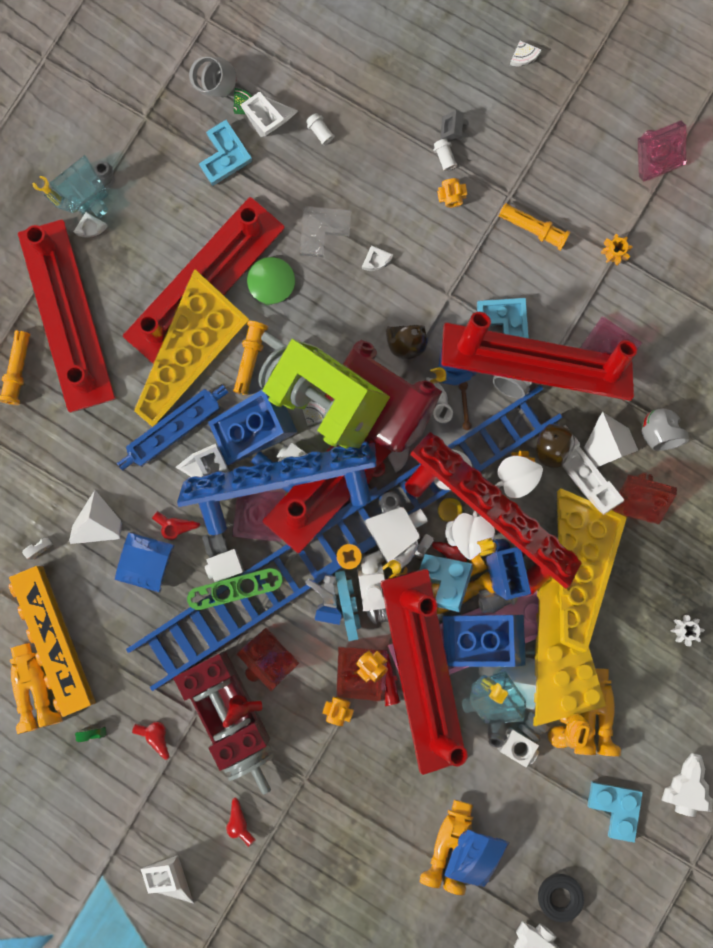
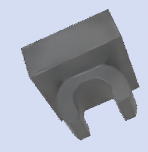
(452, 126)

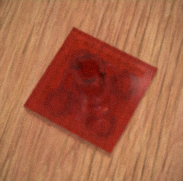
(645, 498)
(267, 659)
(350, 683)

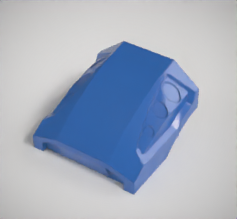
(143, 562)
(475, 858)

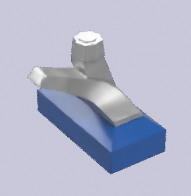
(329, 610)

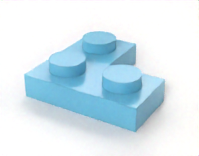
(230, 154)
(508, 313)
(451, 576)
(348, 605)
(623, 804)

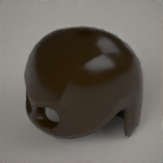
(404, 343)
(554, 451)

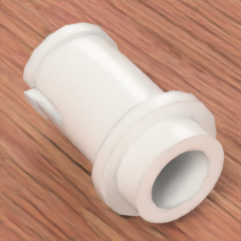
(317, 125)
(445, 154)

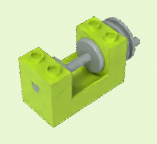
(298, 372)

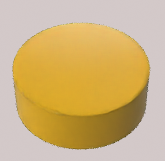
(449, 509)

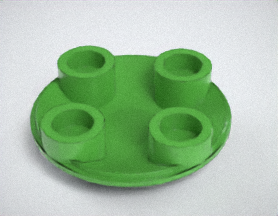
(271, 280)

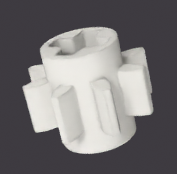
(694, 630)

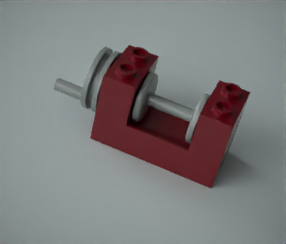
(240, 746)

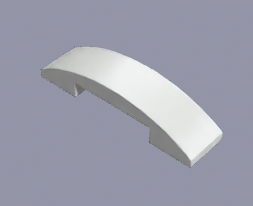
(590, 481)

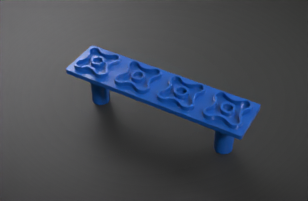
(269, 476)

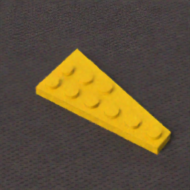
(195, 337)
(595, 543)
(564, 675)

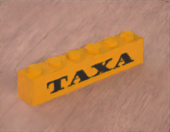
(51, 640)

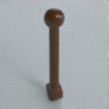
(463, 387)

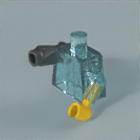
(80, 187)
(496, 702)

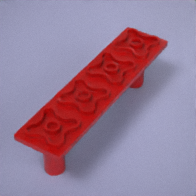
(219, 262)
(66, 316)
(538, 361)
(312, 505)
(503, 514)
(423, 671)

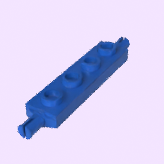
(172, 428)

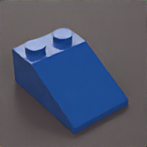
(251, 427)
(484, 641)

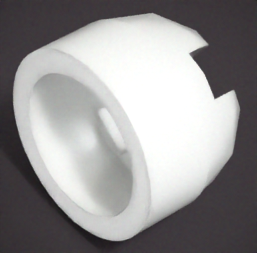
(438, 410)

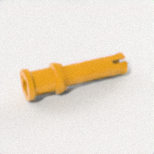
(543, 230)
(252, 346)
(13, 378)

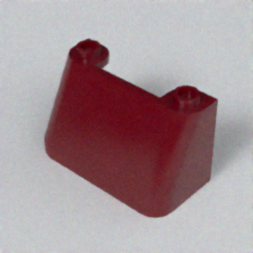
(408, 406)

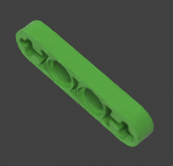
(235, 589)

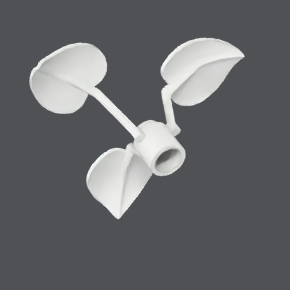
(519, 479)

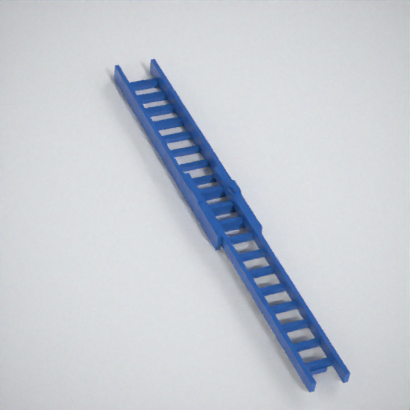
(334, 566)

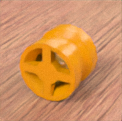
(349, 556)

